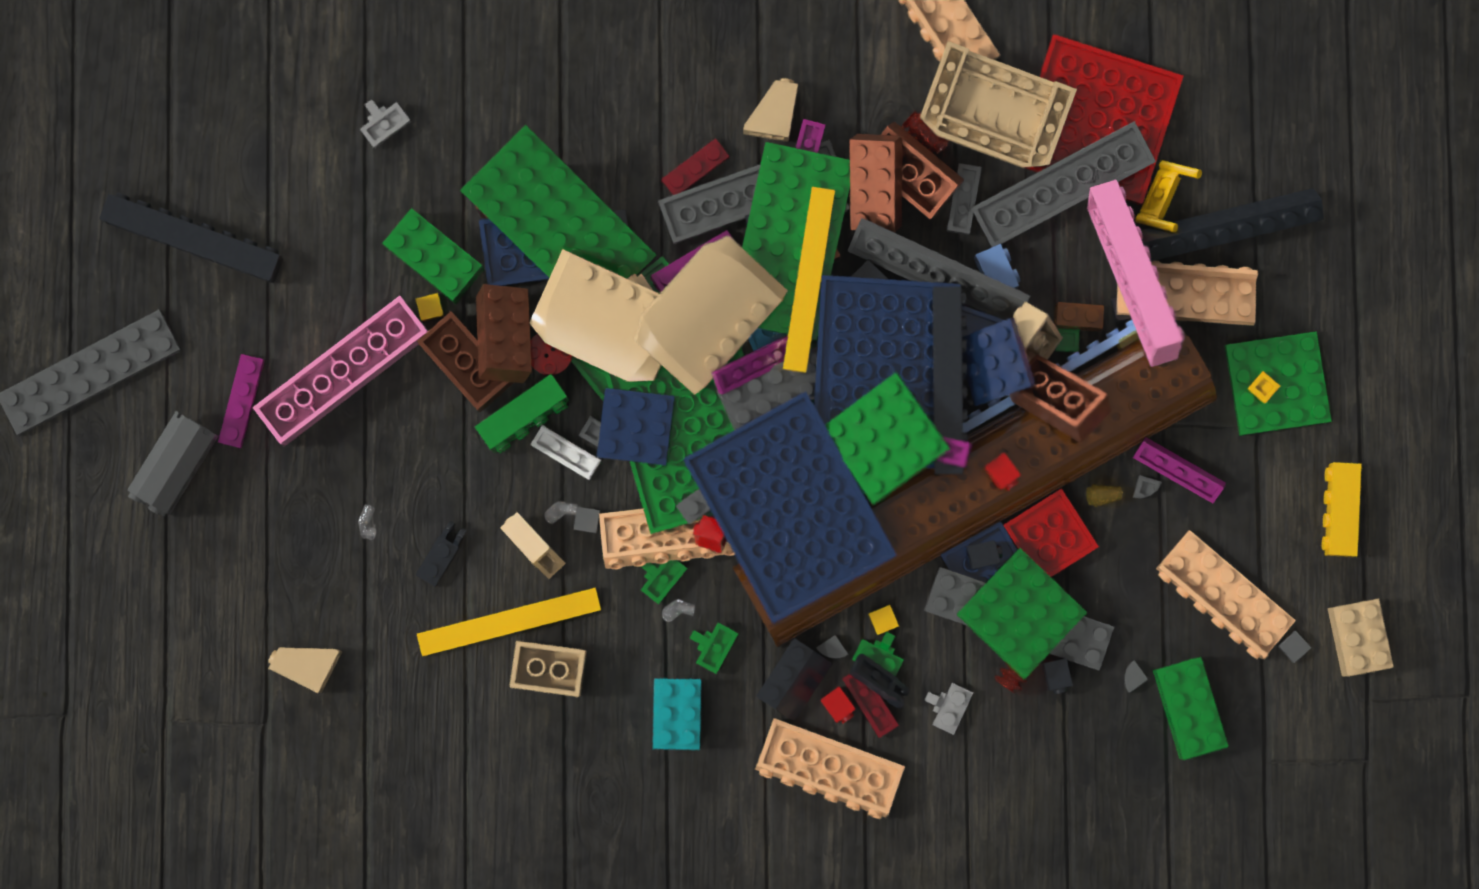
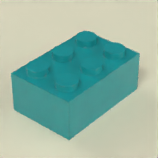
(677, 714)

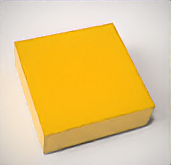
(429, 307)
(1263, 387)
(883, 620)

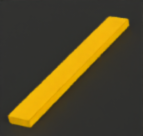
(808, 279)
(508, 622)

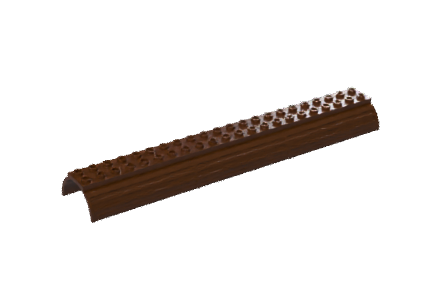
(943, 511)

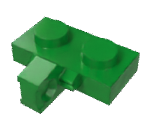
(661, 578)
(714, 646)
(881, 653)

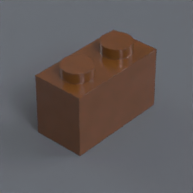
(1079, 316)

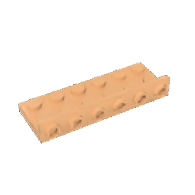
(951, 22)
(1206, 293)
(629, 541)
(1225, 595)
(829, 769)

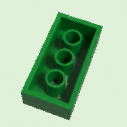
(433, 256)
(522, 414)
(1190, 708)

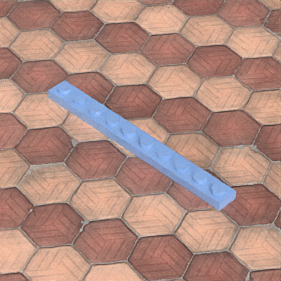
(1074, 361)

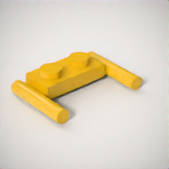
(1162, 194)

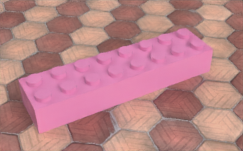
(1134, 273)
(341, 371)

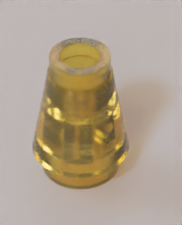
(1102, 494)

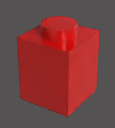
(1002, 472)
(709, 534)
(838, 705)

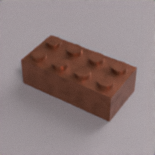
(925, 178)
(876, 180)
(503, 333)
(457, 356)
(1063, 399)

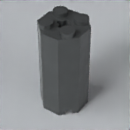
(171, 464)

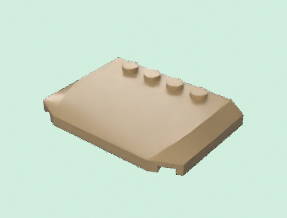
(996, 108)
(708, 312)
(595, 318)

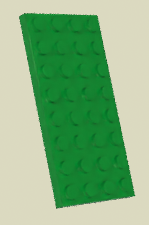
(551, 209)
(780, 218)

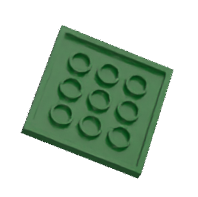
(1295, 366)
(886, 438)
(1021, 613)

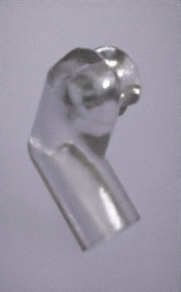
(558, 509)
(364, 523)
(676, 608)

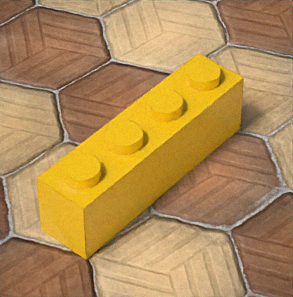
(1342, 509)

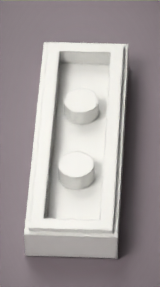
(566, 452)

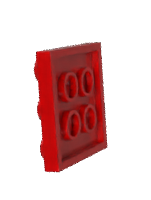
(1051, 533)

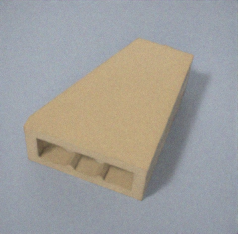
(774, 113)
(532, 545)
(305, 665)

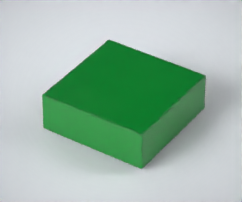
(1069, 340)

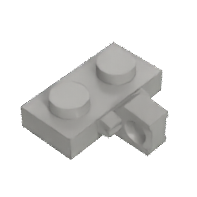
(383, 122)
(949, 707)

